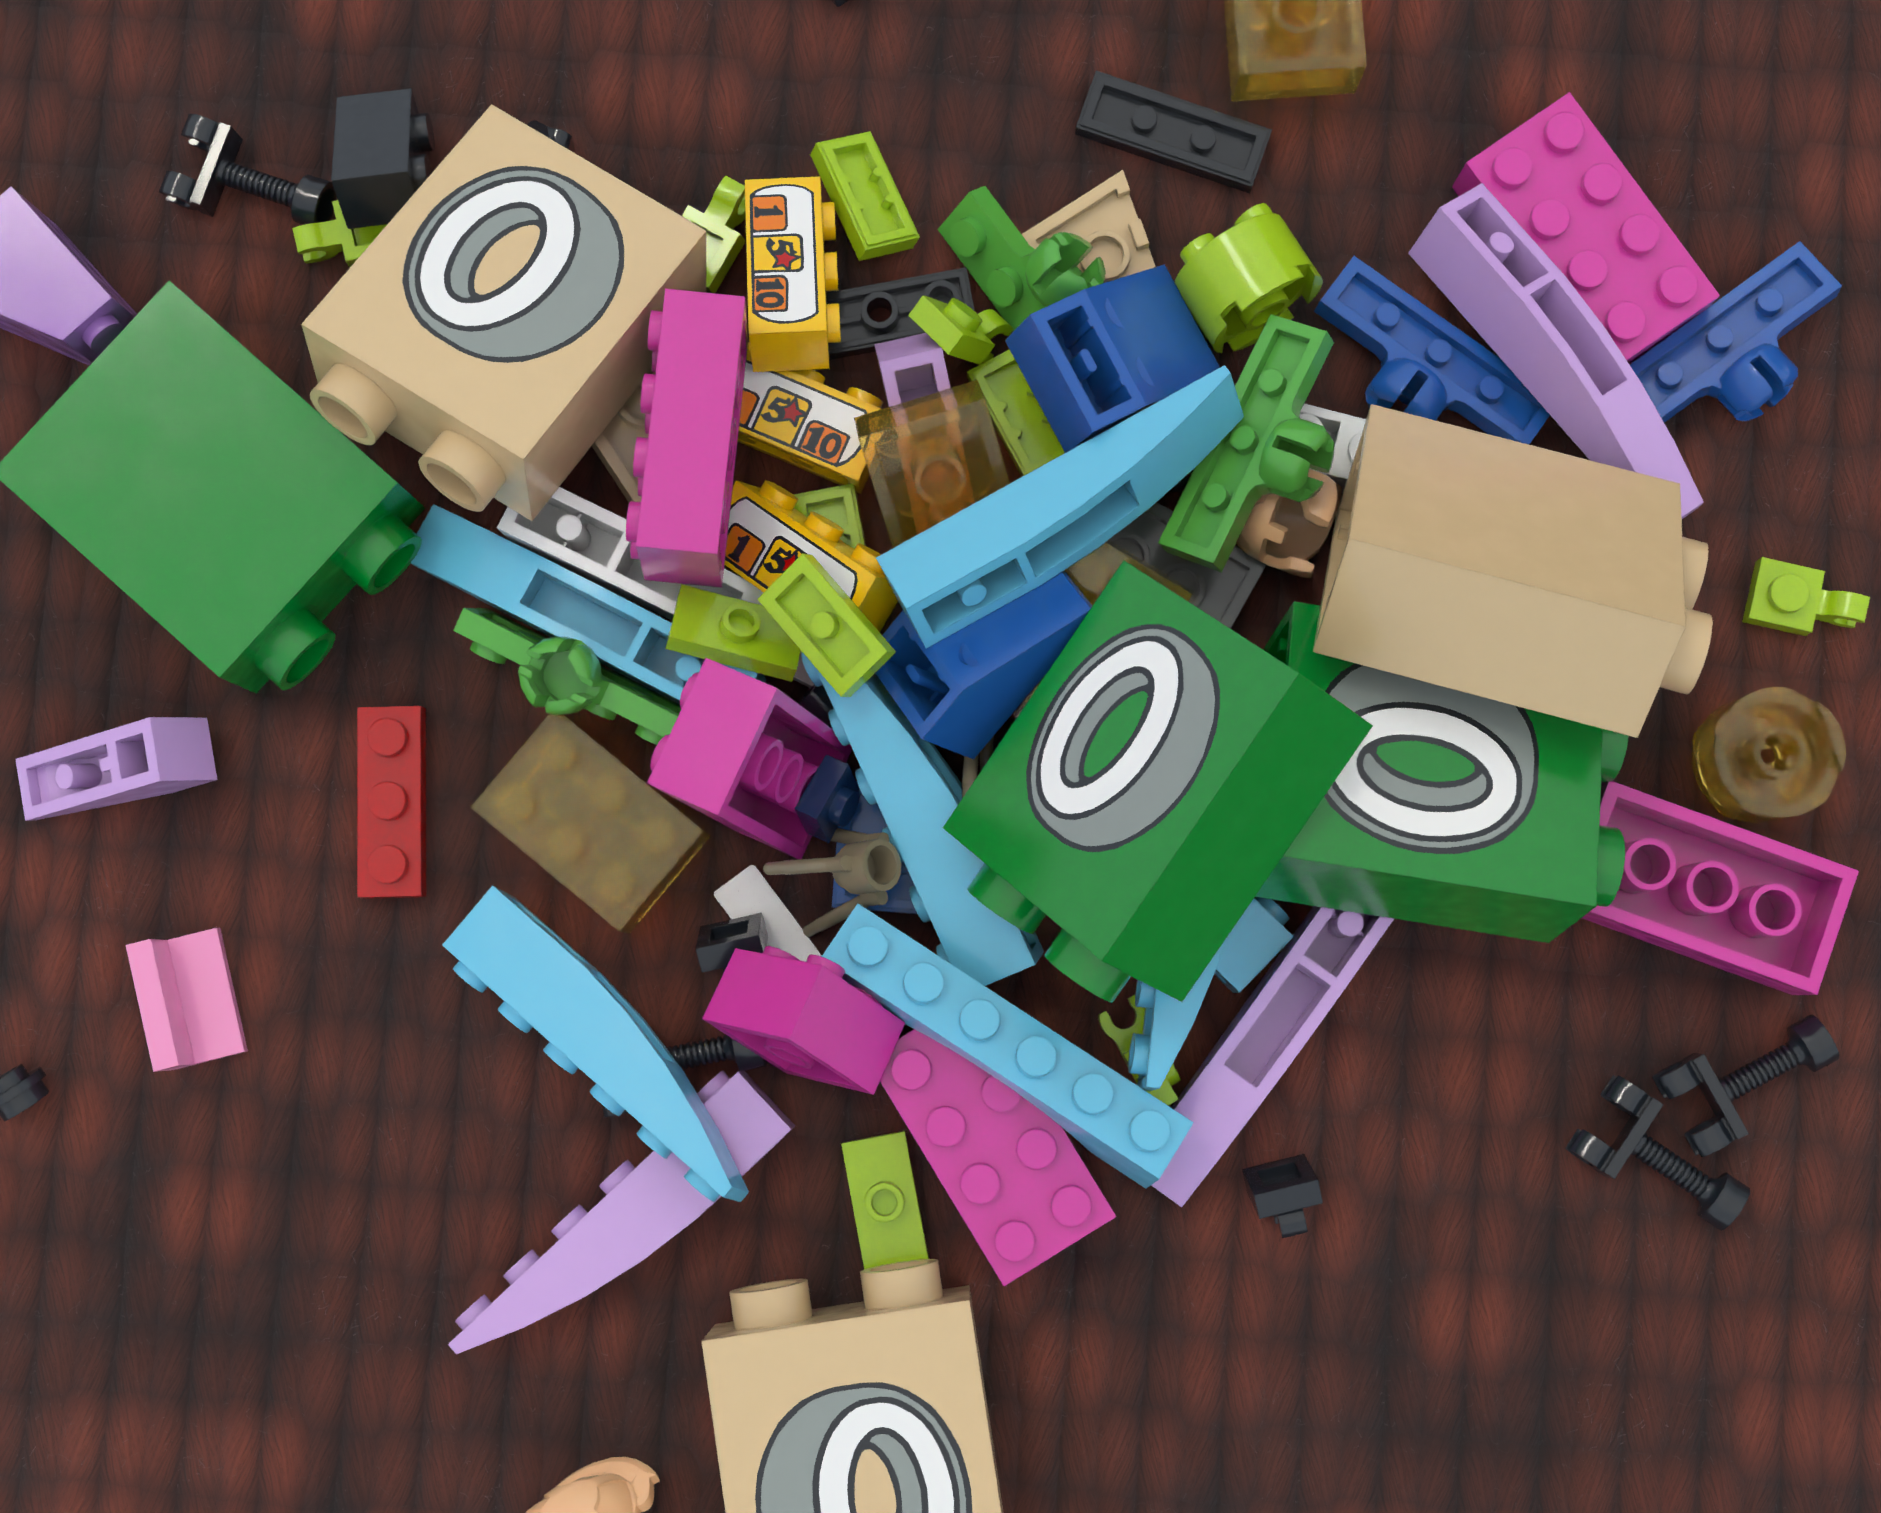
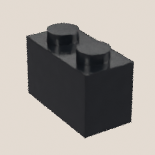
(379, 155)

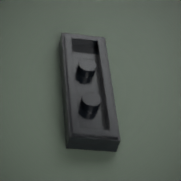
(1173, 131)

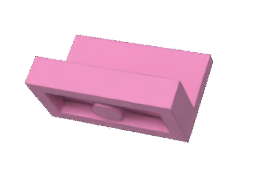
(186, 999)

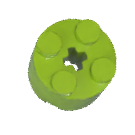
(1245, 277)

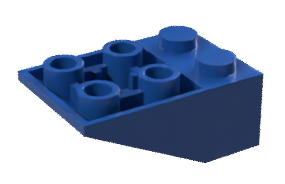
(1110, 353)
(981, 674)

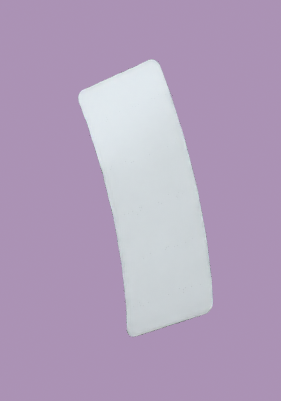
(751, 894)

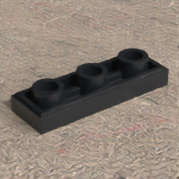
(899, 297)

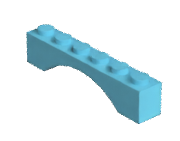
(1057, 1077)

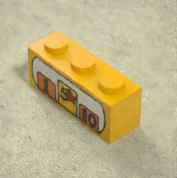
(790, 274)
(806, 422)
(771, 534)

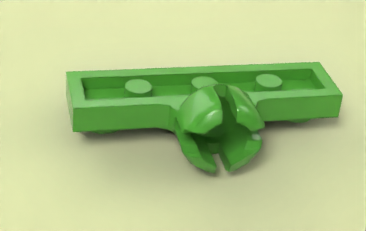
(1007, 267)
(1262, 453)
(566, 674)

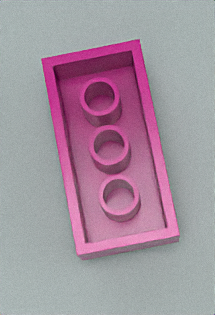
(1593, 225)
(692, 437)
(743, 755)
(1723, 893)
(995, 1156)

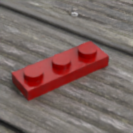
(391, 802)

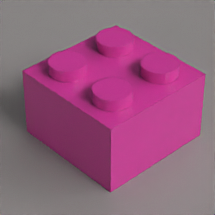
(804, 1018)

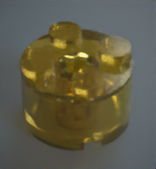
(1805, 748)

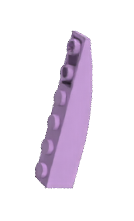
(1548, 337)
(1267, 1038)
(631, 1222)

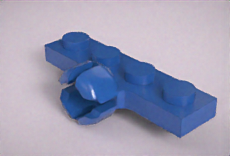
(1734, 344)
(1427, 358)

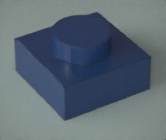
(828, 799)

